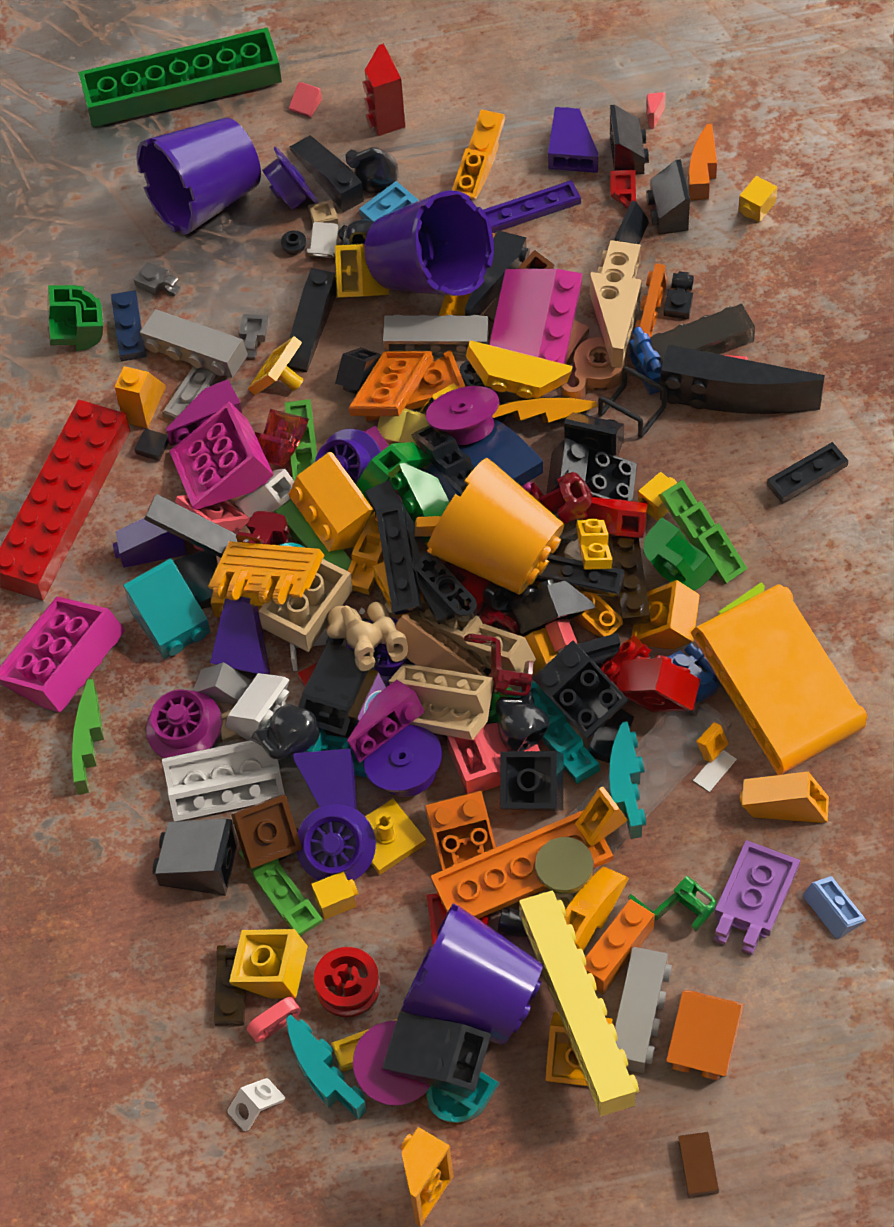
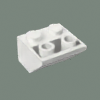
(258, 704)

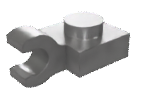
(154, 278)
(253, 330)

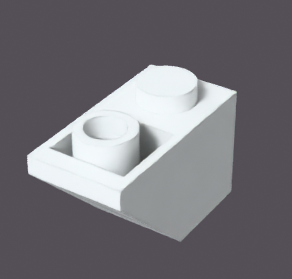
(269, 496)

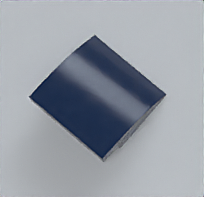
(502, 448)

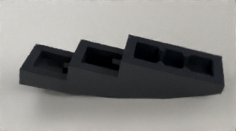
(445, 455)

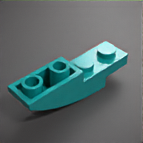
(624, 778)
(317, 1067)

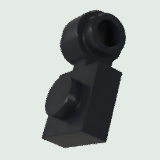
(679, 301)

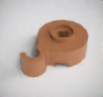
(592, 369)

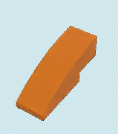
(702, 165)

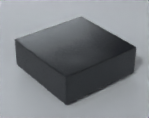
(151, 444)

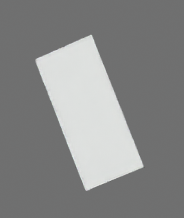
(714, 771)

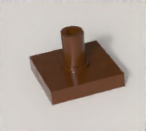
(266, 831)

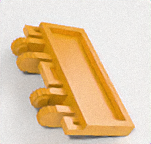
(265, 571)

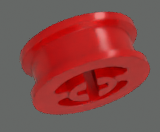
(359, 993)

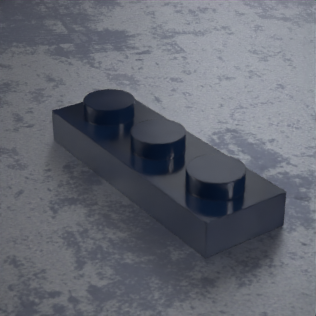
(128, 325)

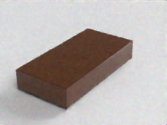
(698, 1164)

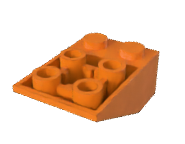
(459, 828)

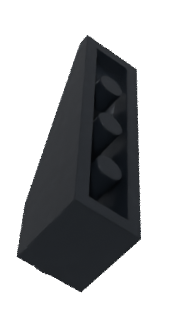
(330, 173)
(509, 253)
(312, 315)

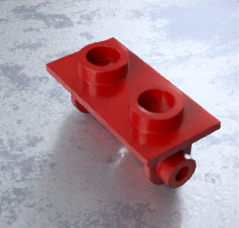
(627, 651)

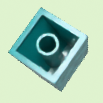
(166, 609)

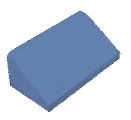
(833, 907)

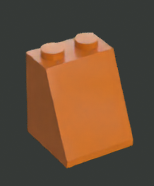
(704, 1034)

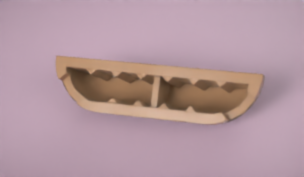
(435, 649)

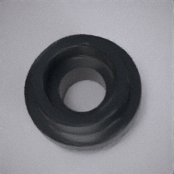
(293, 242)

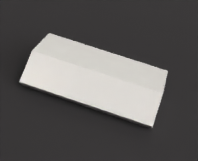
(221, 779)

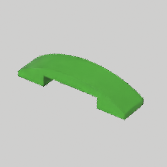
(285, 896)

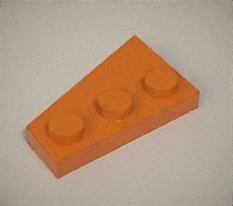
(656, 281)

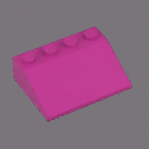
(537, 312)
(221, 459)
(60, 652)

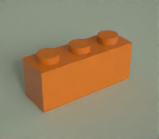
(616, 944)

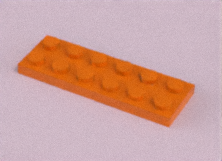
(507, 871)

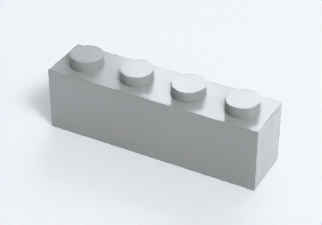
(434, 333)
(193, 343)
(639, 1006)

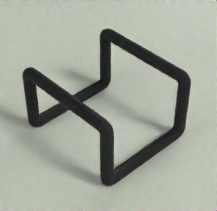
(610, 402)

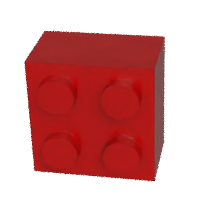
(658, 684)

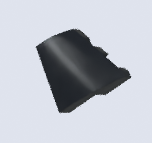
(197, 572)

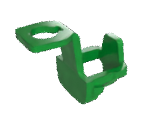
(685, 894)

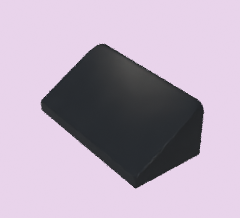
(633, 225)
(604, 737)

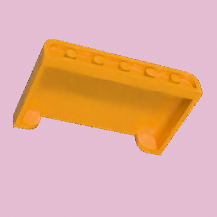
(780, 678)

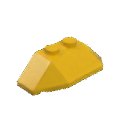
(515, 371)

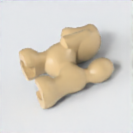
(364, 636)

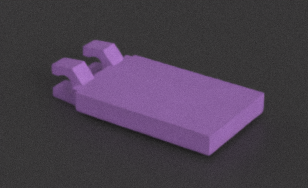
(754, 894)

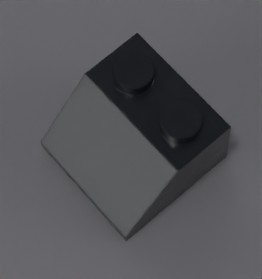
(627, 141)
(669, 199)
(595, 432)
(548, 604)
(532, 780)

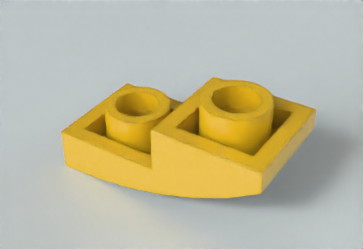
(594, 544)

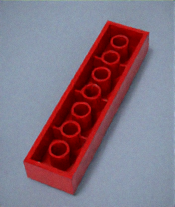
(61, 498)

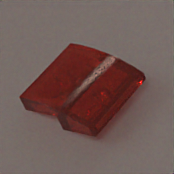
(281, 436)

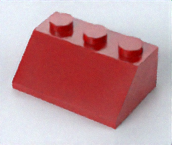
(383, 93)

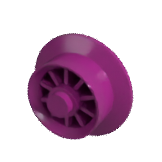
(464, 413)
(183, 723)
(378, 1083)

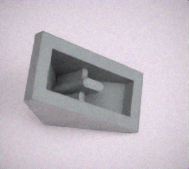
(222, 683)

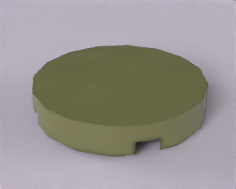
(564, 865)

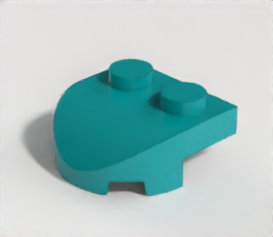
(458, 1108)

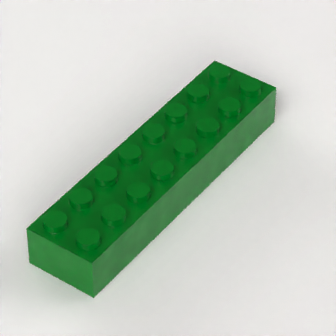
(180, 77)

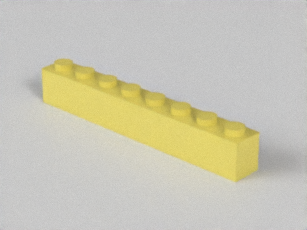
(577, 1003)

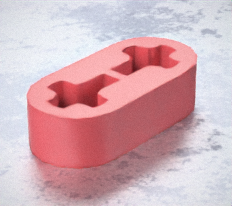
(273, 1019)

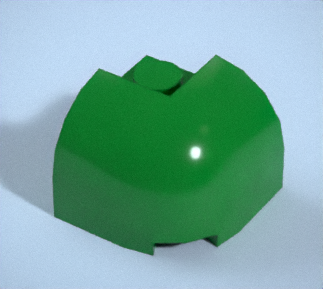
(74, 317)
(676, 557)

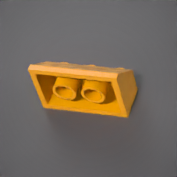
(331, 503)
(426, 1170)

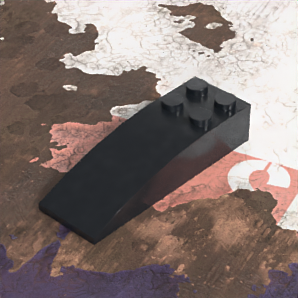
(737, 384)

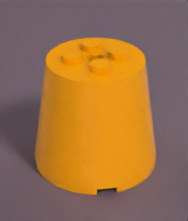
(496, 530)

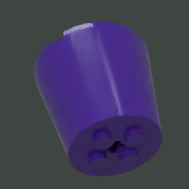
(198, 172)
(431, 246)
(474, 978)

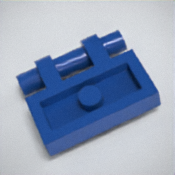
(645, 358)
(708, 680)

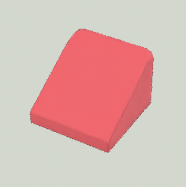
(305, 99)
(654, 108)
(560, 633)

